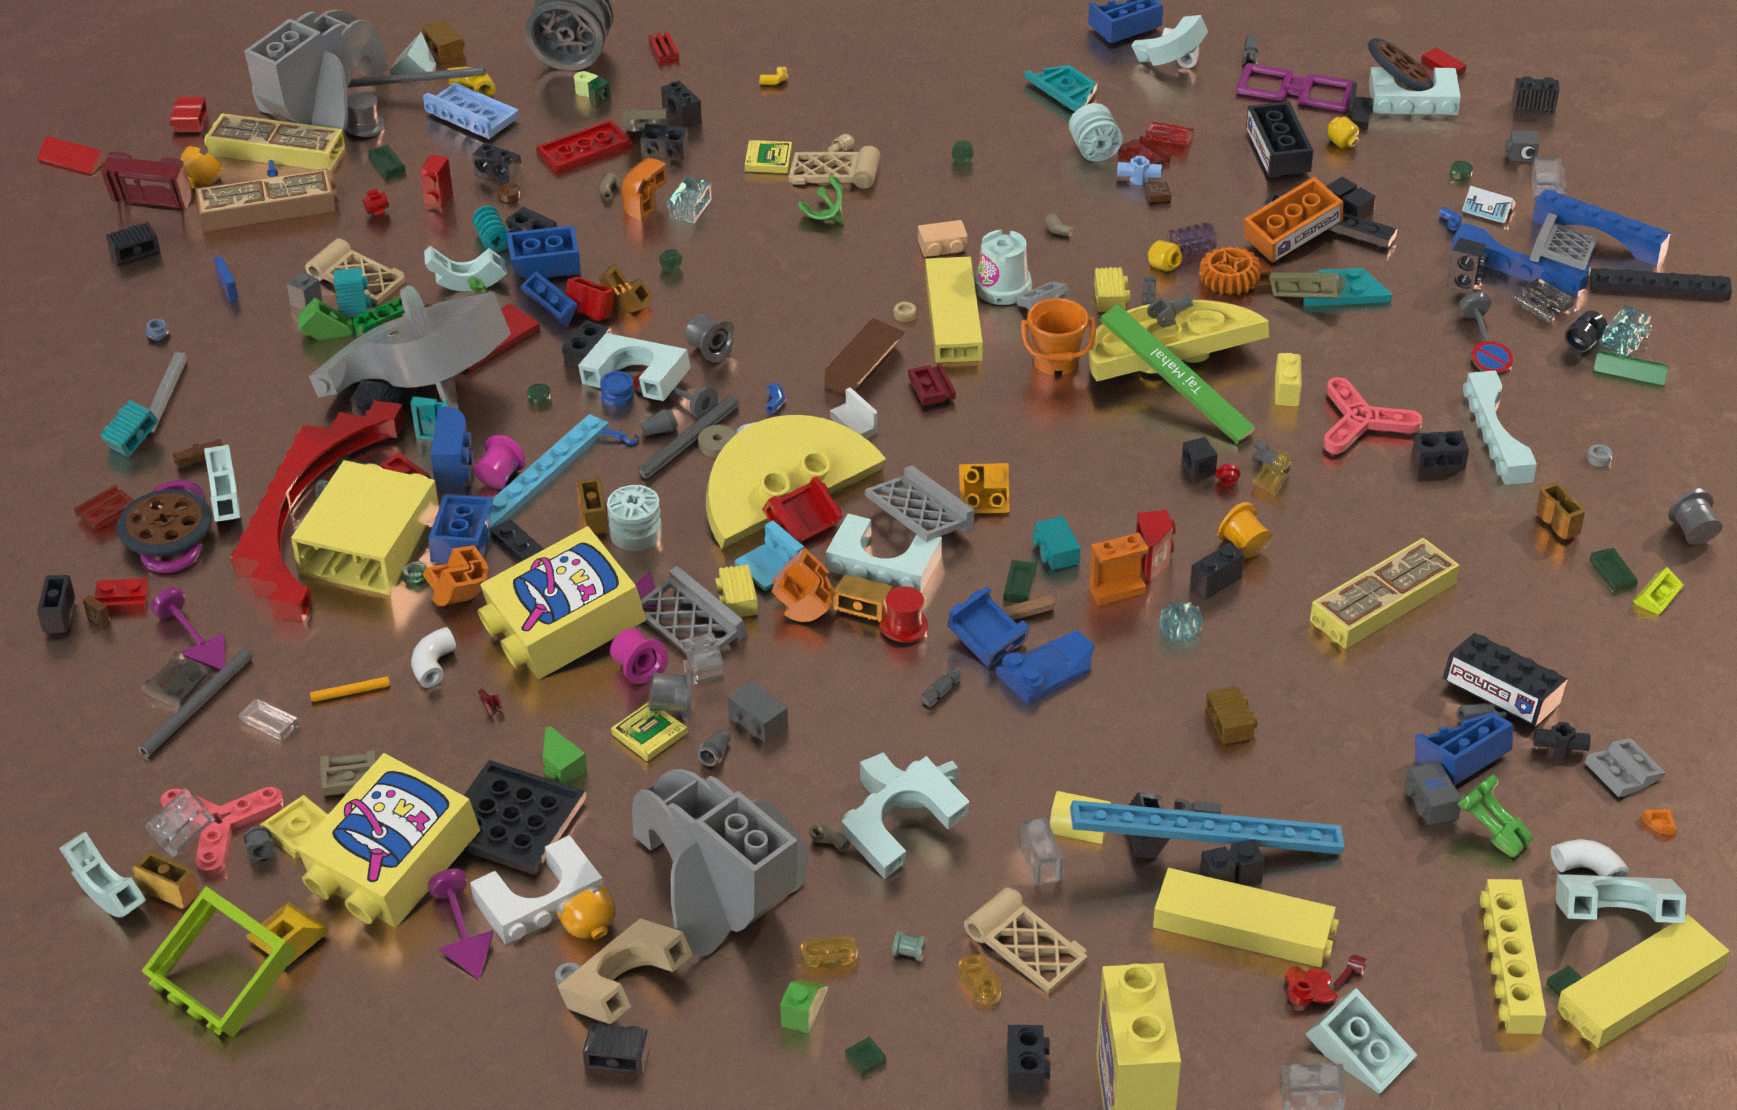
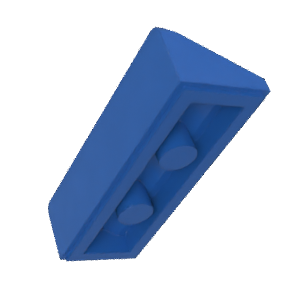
(549, 298)

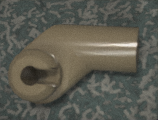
(605, 185)
(1055, 226)
(830, 835)

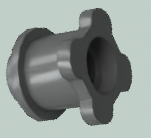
(259, 843)

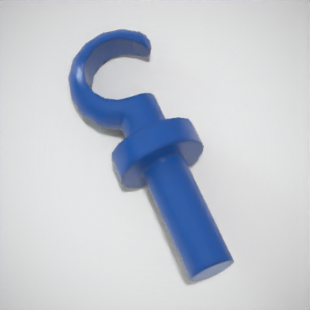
(272, 171)
(620, 435)

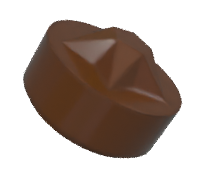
(509, 192)

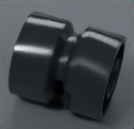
(1585, 331)

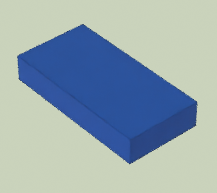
(226, 279)

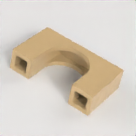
(592, 986)

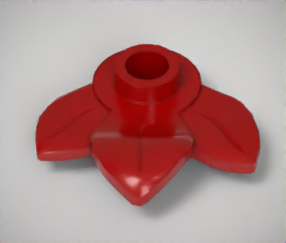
(1309, 986)

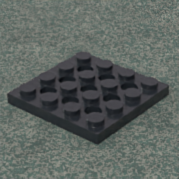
(529, 811)

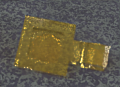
(1271, 476)

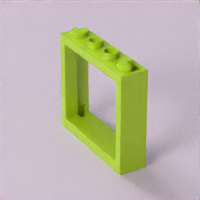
(183, 936)

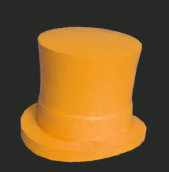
(1245, 530)

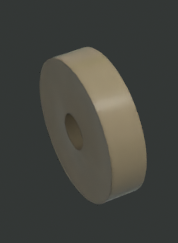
(714, 438)

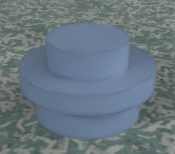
(157, 329)

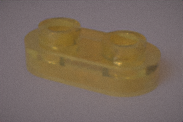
(829, 951)
(977, 973)

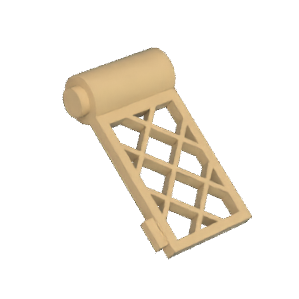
(861, 168)
(337, 256)
(1002, 913)

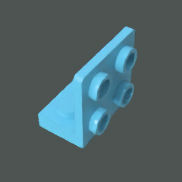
(770, 557)

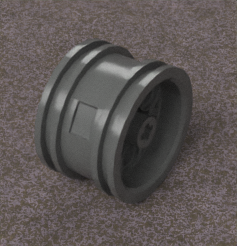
(569, 31)

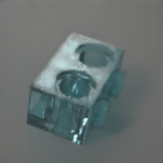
(689, 199)
(1626, 331)

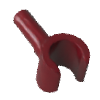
(491, 702)
(1355, 964)

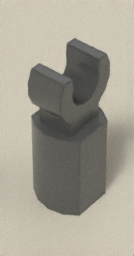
(1250, 49)
(1266, 455)
(1472, 711)
(1197, 806)

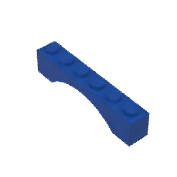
(1642, 240)
(1559, 275)

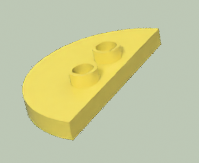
(1197, 332)
(777, 459)

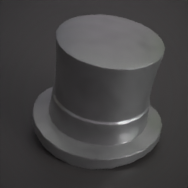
(363, 115)
(711, 337)
(1696, 516)
(671, 693)

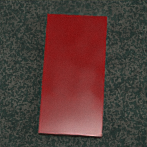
(584, 146)
(520, 328)

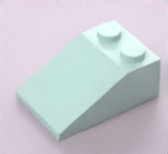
(1361, 1041)

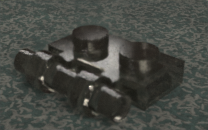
(1547, 296)

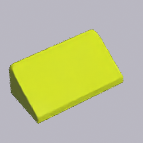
(1659, 591)

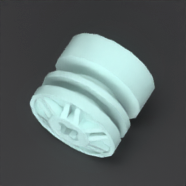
(1095, 132)
(634, 517)

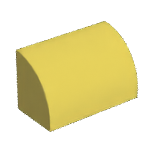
(1061, 818)

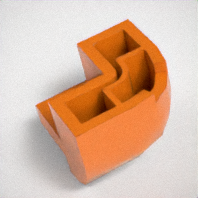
(640, 187)
(459, 578)
(803, 587)

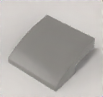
(1624, 767)

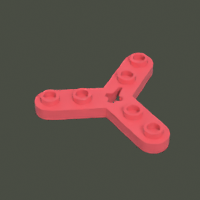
(1351, 426)
(216, 837)

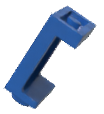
(986, 627)

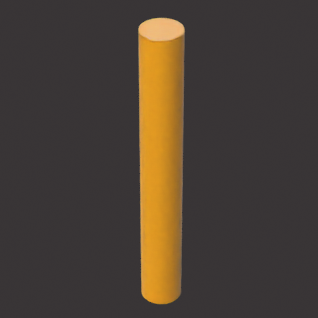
(349, 689)

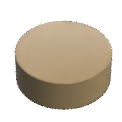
(905, 312)

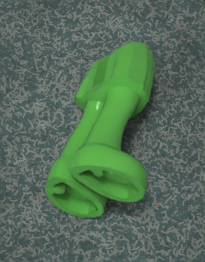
(1509, 832)

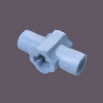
(1139, 170)

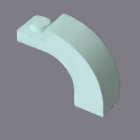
(1173, 45)
(454, 275)
(222, 483)
(879, 770)
(98, 880)

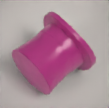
(499, 461)
(638, 655)

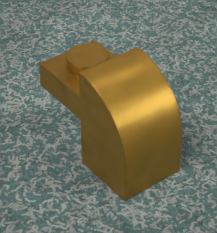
(628, 295)

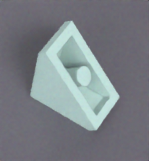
(414, 58)

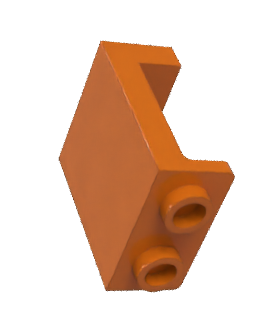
(1117, 569)

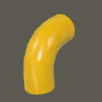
(481, 84)

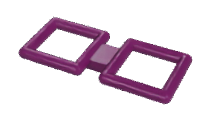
(1296, 86)

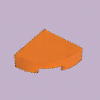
(1660, 821)

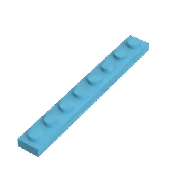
(546, 468)

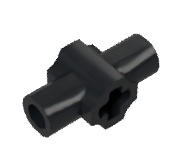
(1561, 739)

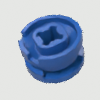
(617, 388)

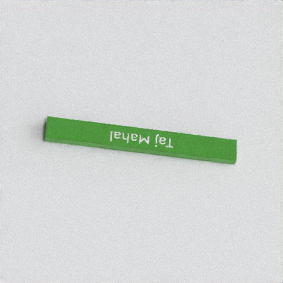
(1177, 374)

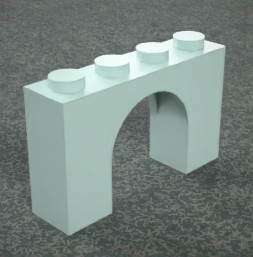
(1392, 99)
(614, 352)
(910, 569)
(919, 784)
(1582, 896)

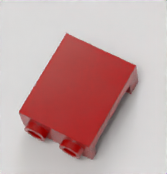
(804, 511)

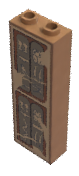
(266, 199)

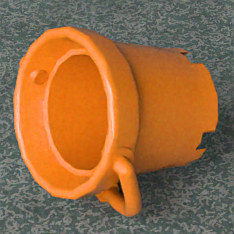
(1057, 334)

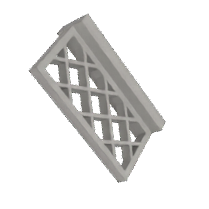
(1563, 244)
(930, 496)
(702, 600)

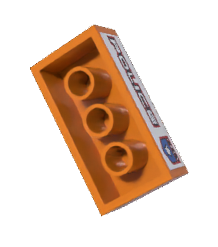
(1293, 219)

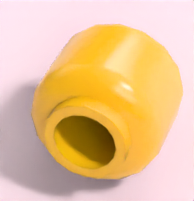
(1343, 132)
(1164, 255)

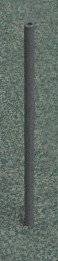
(413, 77)

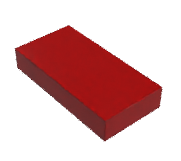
(1439, 59)

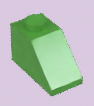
(323, 321)
(561, 758)
(802, 1004)

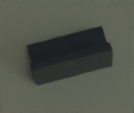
(1359, 109)

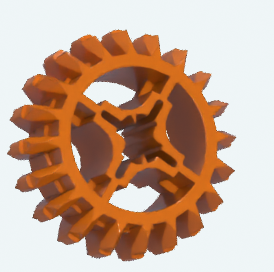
(1229, 270)

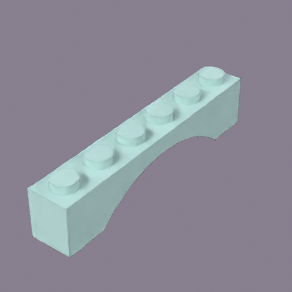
(1512, 458)

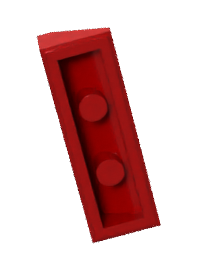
(70, 155)

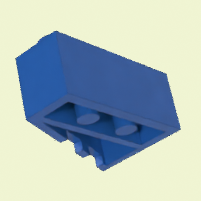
(1125, 19)
(1466, 747)

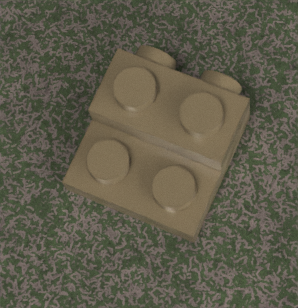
(637, 118)

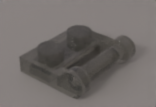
(182, 685)

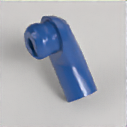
(1453, 218)
(778, 397)

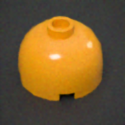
(200, 169)
(589, 914)

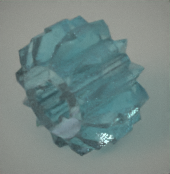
(1181, 621)

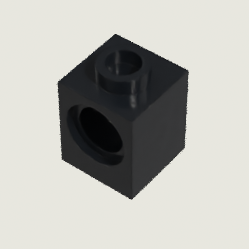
(1199, 457)

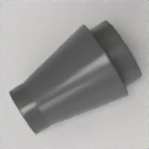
(660, 423)
(713, 749)

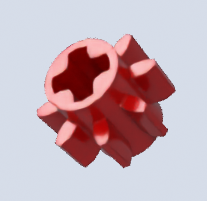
(376, 203)

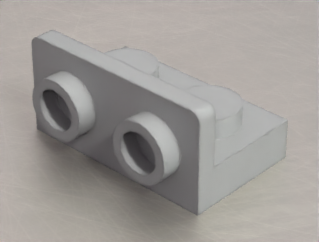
(1046, 291)

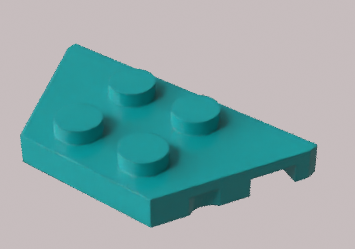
(1064, 85)
(1359, 289)

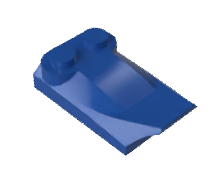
(1047, 666)

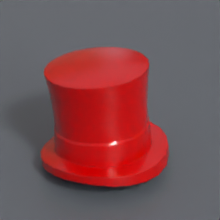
(904, 615)

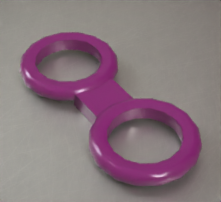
(193, 553)

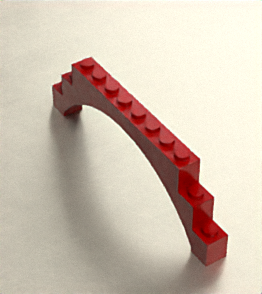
(309, 456)

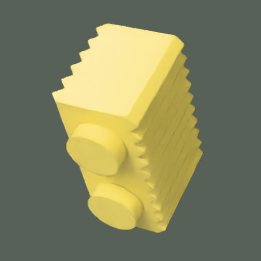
(1110, 288)
(1288, 379)
(737, 590)

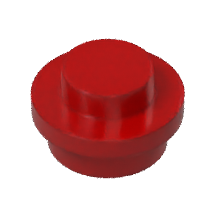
(1228, 474)

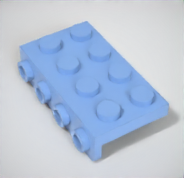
(470, 110)

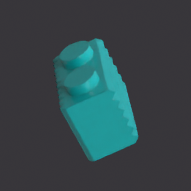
(350, 291)
(129, 428)
(1056, 543)

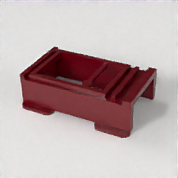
(168, 170)

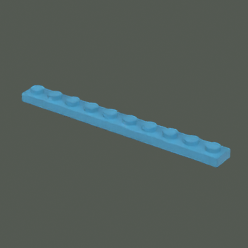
(1206, 827)

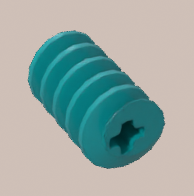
(490, 228)

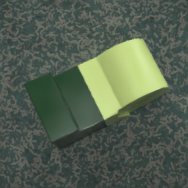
(591, 87)

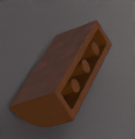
(861, 356)

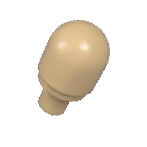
(842, 144)

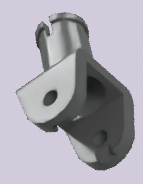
(1168, 310)

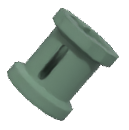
(909, 945)

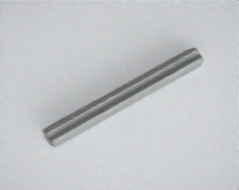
(167, 385)

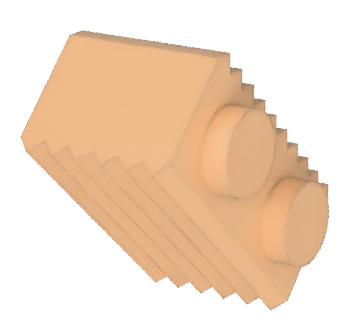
(942, 238)

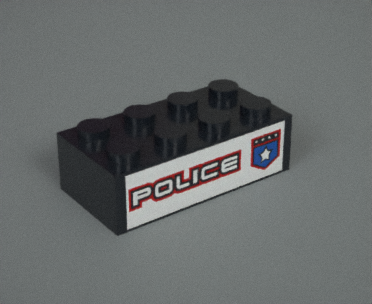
(1279, 139)
(1505, 678)

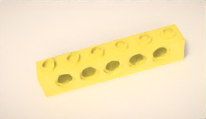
(1513, 957)

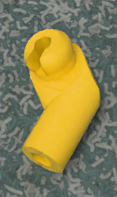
(774, 79)

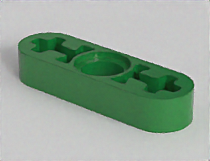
(371, 319)

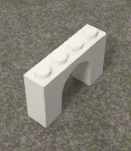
(517, 916)

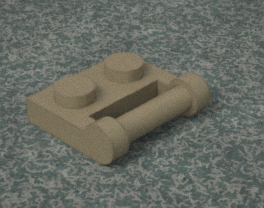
(343, 772)

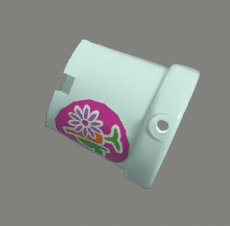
(1002, 268)

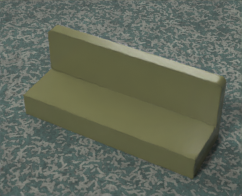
(1306, 284)

